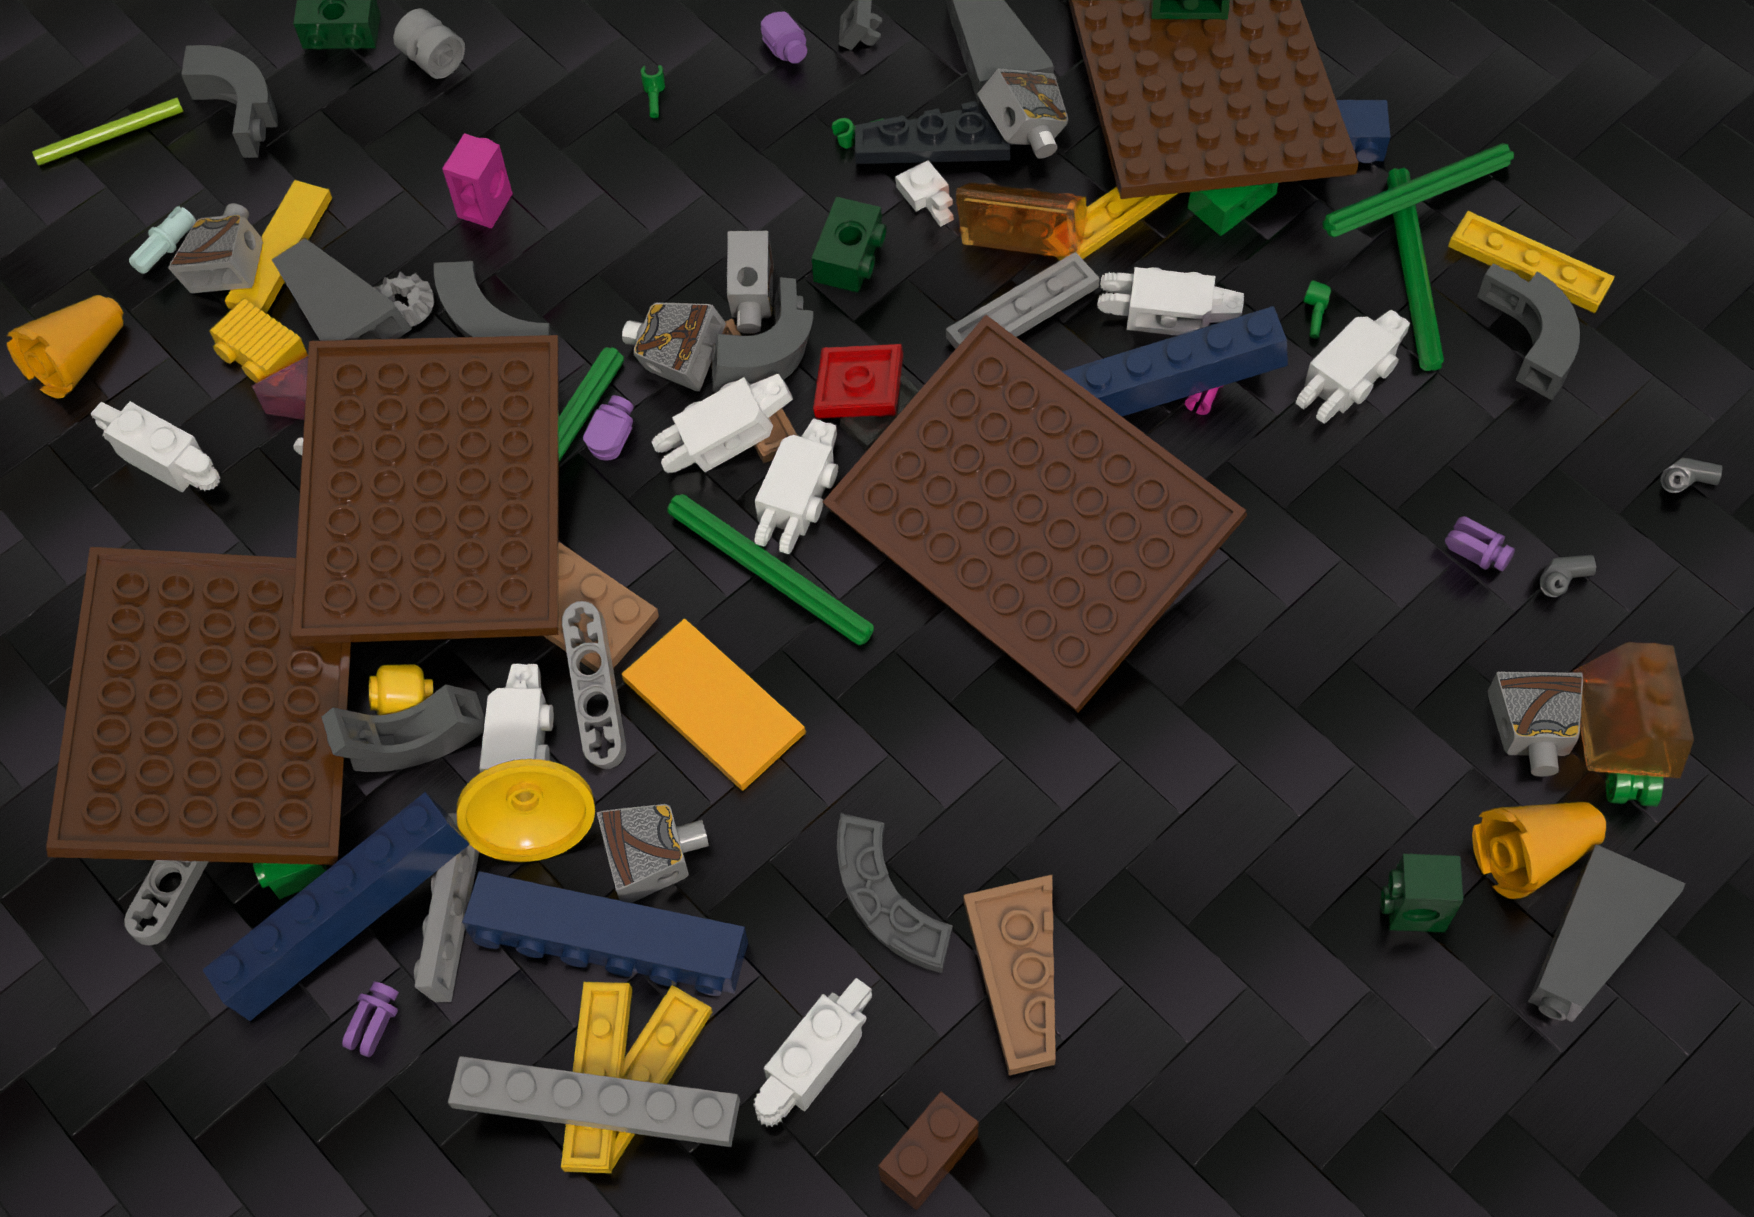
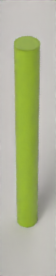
(107, 131)

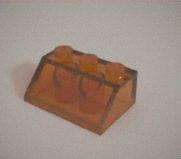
(1021, 219)
(1635, 712)

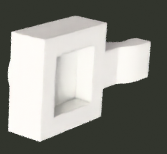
(926, 188)

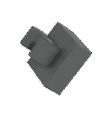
(859, 24)

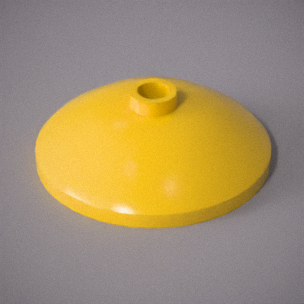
(525, 810)

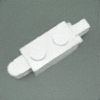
(1168, 300)
(1352, 363)
(722, 424)
(156, 447)
(795, 484)
(516, 719)
(812, 1053)

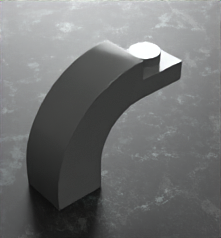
(232, 77)
(1546, 316)
(767, 353)
(409, 736)

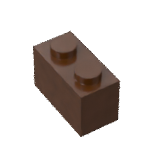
(928, 1150)

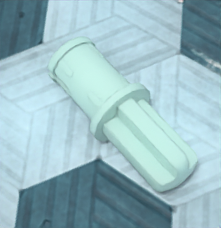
(162, 239)

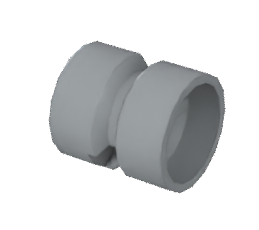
(429, 43)

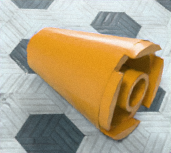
(65, 343)
(1534, 843)

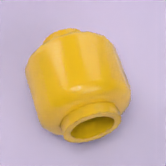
(398, 688)

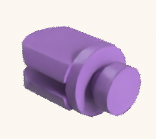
(784, 37)
(609, 428)
(1479, 544)
(367, 1005)

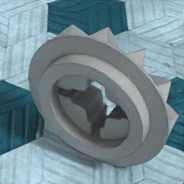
(418, 294)

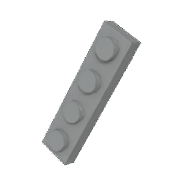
(1033, 299)
(443, 927)

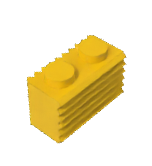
(256, 341)

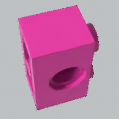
(477, 180)

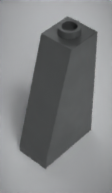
(994, 39)
(336, 299)
(1600, 927)

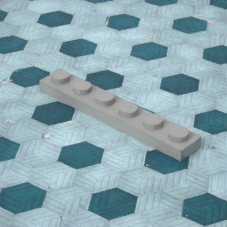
(595, 1101)

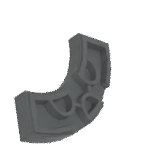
(471, 310)
(877, 901)

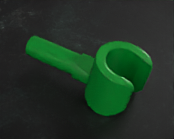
(653, 85)
(845, 132)
(1317, 296)

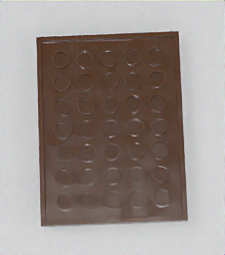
(1211, 97)
(429, 490)
(1034, 511)
(197, 716)

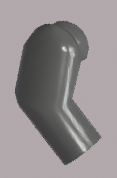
(1687, 471)
(1561, 570)

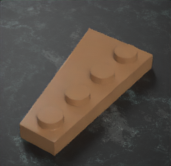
(1017, 963)

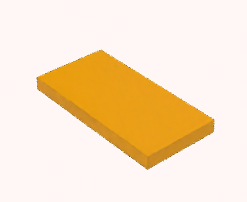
(713, 704)

